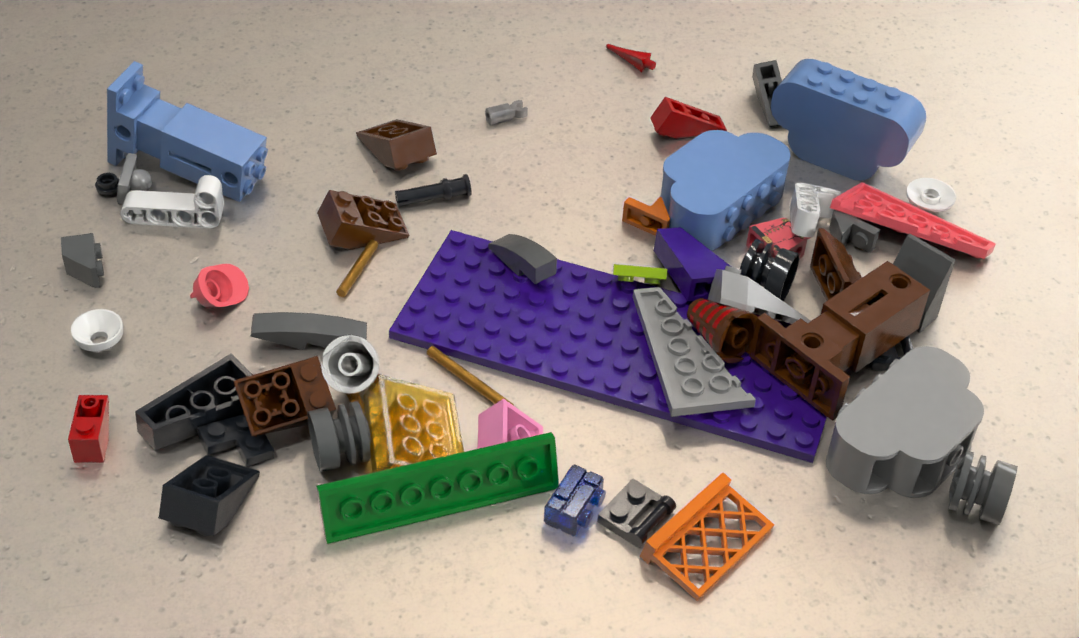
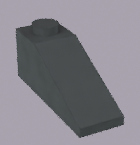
(766, 79)

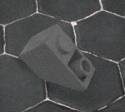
(81, 258)

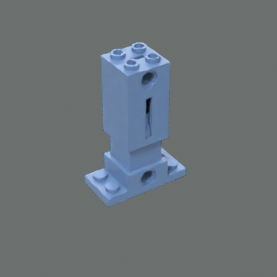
(184, 138)

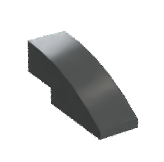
(525, 257)

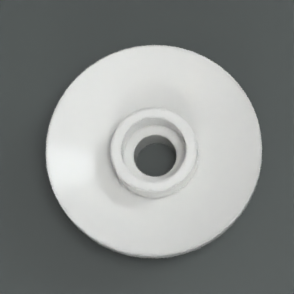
(931, 194)

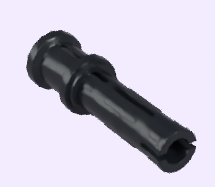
(444, 189)

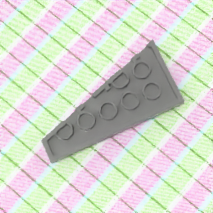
(685, 363)

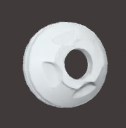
(97, 324)

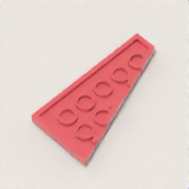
(881, 208)

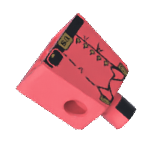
(779, 234)

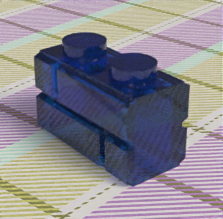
(574, 500)

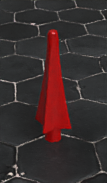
(638, 59)

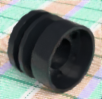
(772, 273)

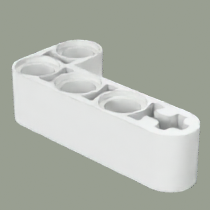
(808, 205)
(176, 209)

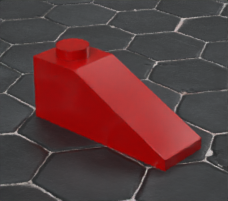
(683, 120)

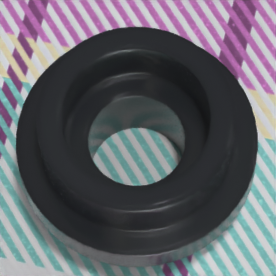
(107, 184)

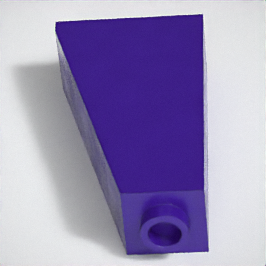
(687, 262)

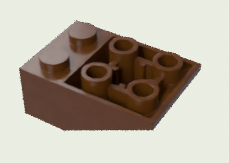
(355, 220)
(283, 396)

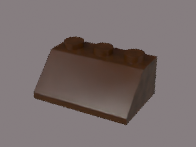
(832, 265)

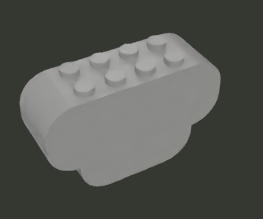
(906, 426)

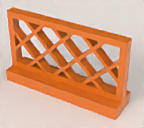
(684, 524)

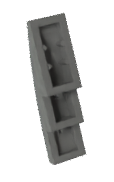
(302, 328)

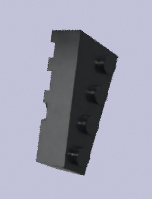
(194, 403)

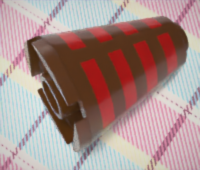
(723, 328)

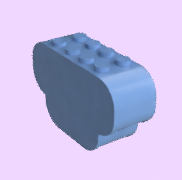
(846, 119)
(723, 183)

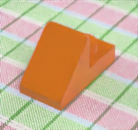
(646, 217)

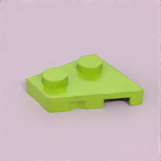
(650, 274)

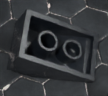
(206, 495)

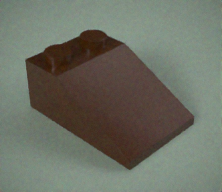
(399, 143)

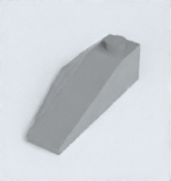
(744, 293)

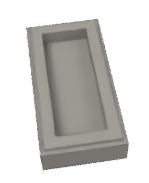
(132, 178)

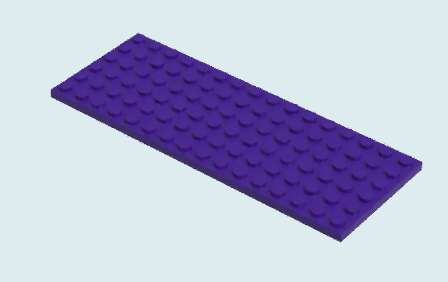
(584, 339)

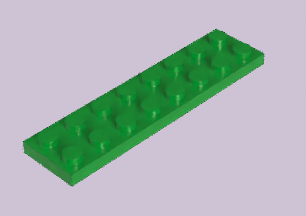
(438, 487)

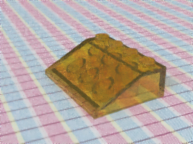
(410, 423)

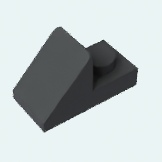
(853, 231)

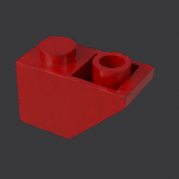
(90, 429)

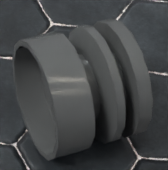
(338, 436)
(982, 487)

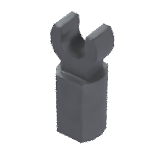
(505, 112)

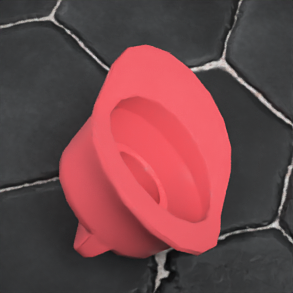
(220, 286)

